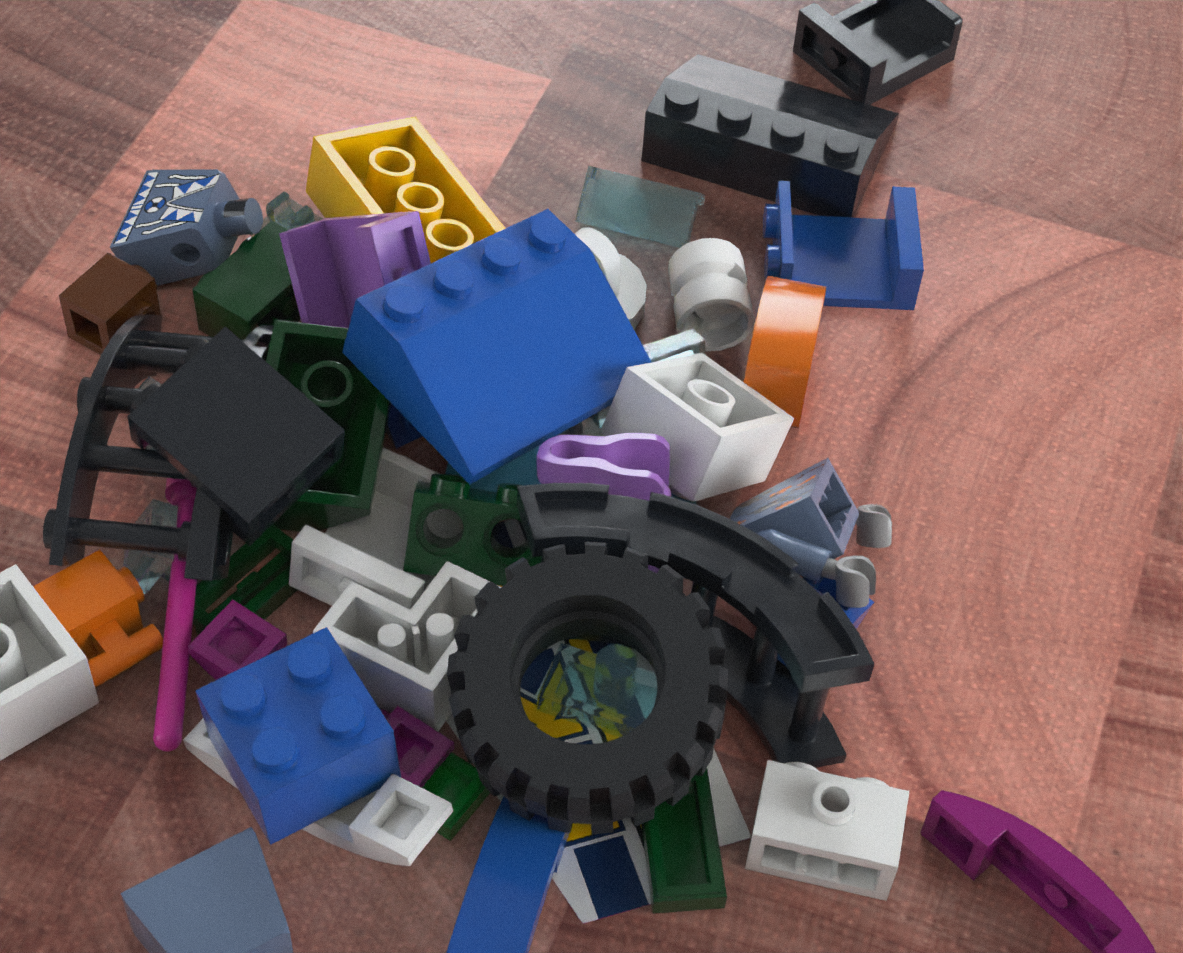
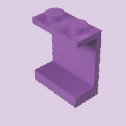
(349, 257)

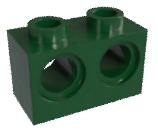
(475, 545)

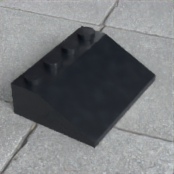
(763, 130)

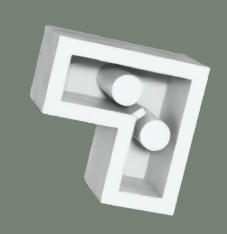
(402, 650)

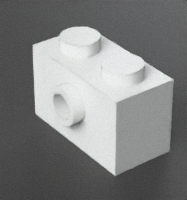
(828, 829)

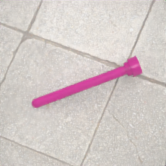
(177, 632)

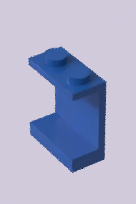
(855, 258)

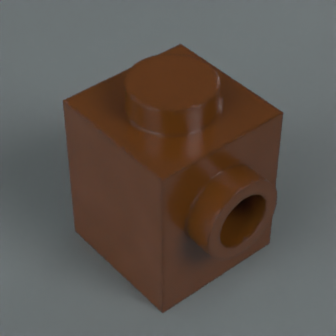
(106, 299)

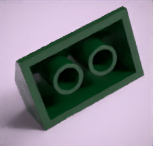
(314, 364)

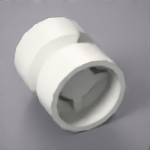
(711, 292)

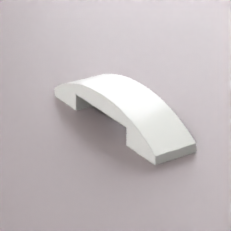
(382, 826)

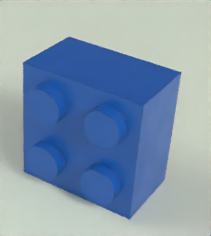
(299, 734)

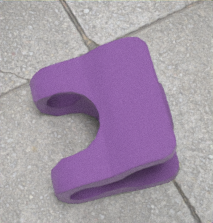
(625, 461)

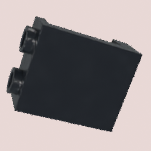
(877, 44)
(237, 432)

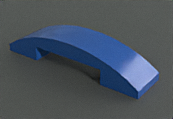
(508, 885)

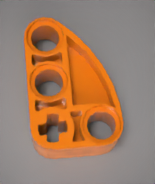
(785, 342)

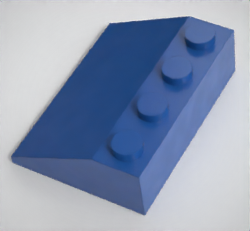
(497, 344)

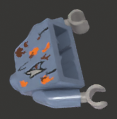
(812, 523)

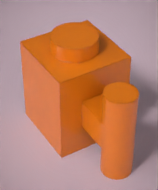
(101, 614)

